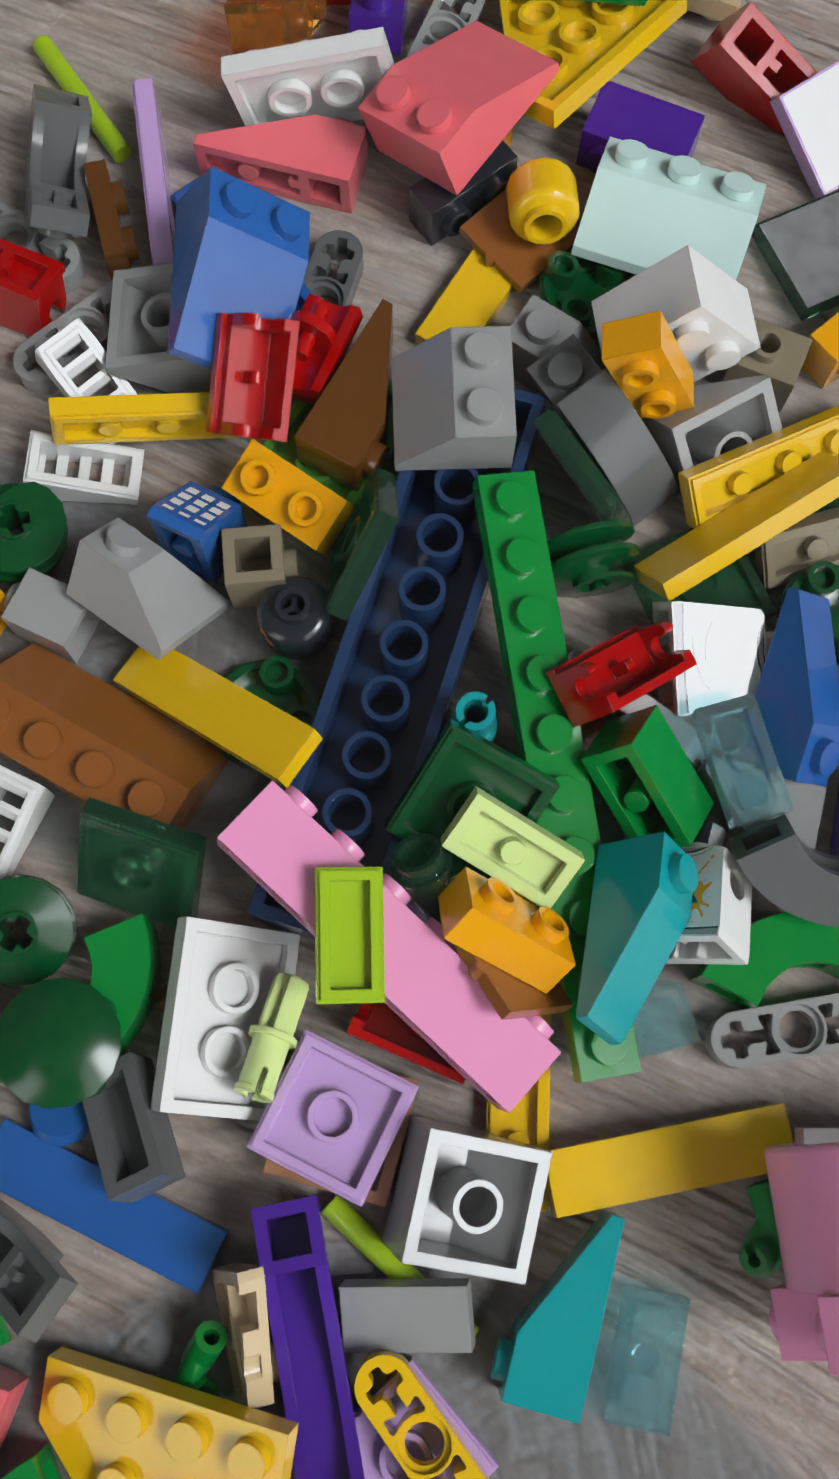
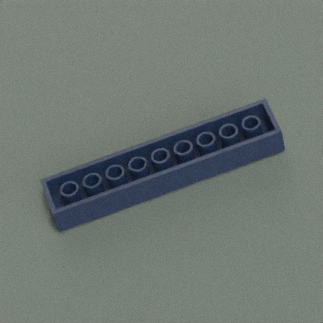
(400, 659)

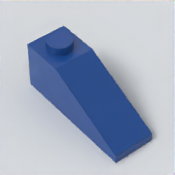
(802, 690)

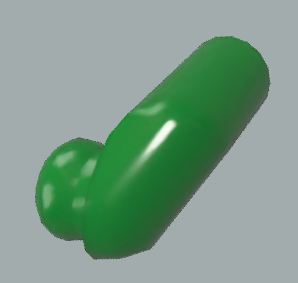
(761, 1249)
(200, 1355)

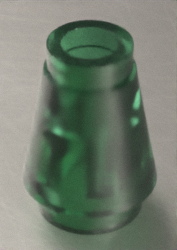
(423, 871)

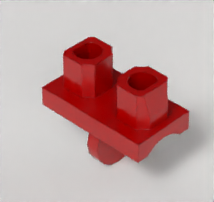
(322, 345)

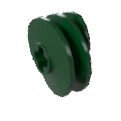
(42, 528)
(586, 556)
(51, 927)

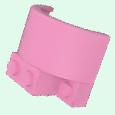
(807, 1224)

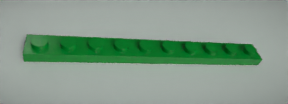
(529, 647)

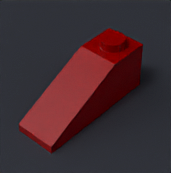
(751, 63)

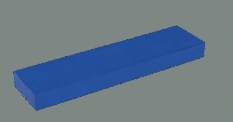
(73, 1193)

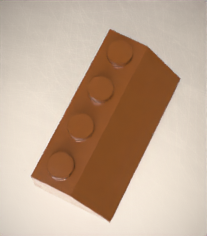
(100, 740)

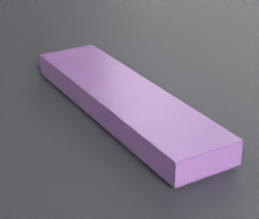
(154, 171)

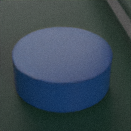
(59, 1125)

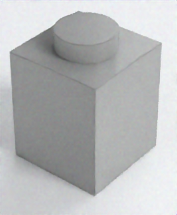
(46, 615)

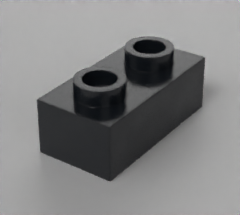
(441, 213)

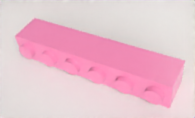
(423, 975)

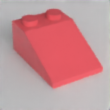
(455, 102)

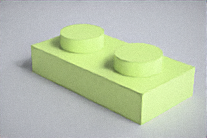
(512, 848)

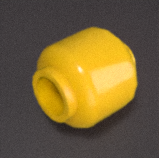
(542, 200)

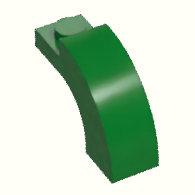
(775, 946)
(127, 971)

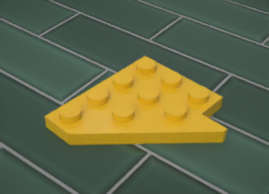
(586, 40)
(140, 1426)

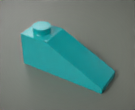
(633, 925)
(558, 1332)

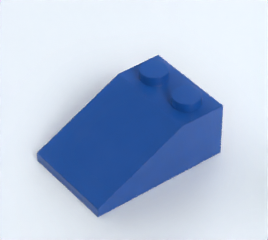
(232, 255)

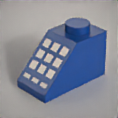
(191, 525)

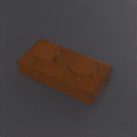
(108, 204)

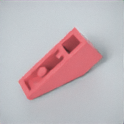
(292, 158)

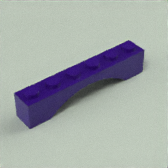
(308, 1339)

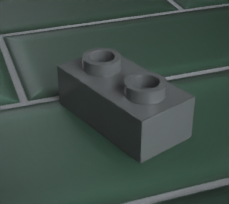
(129, 1139)

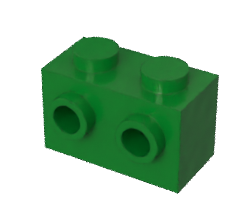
(647, 777)

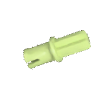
(272, 1038)

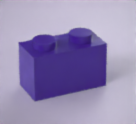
(638, 117)

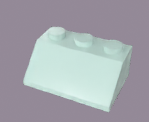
(657, 203)

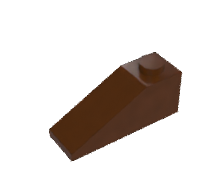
(349, 421)

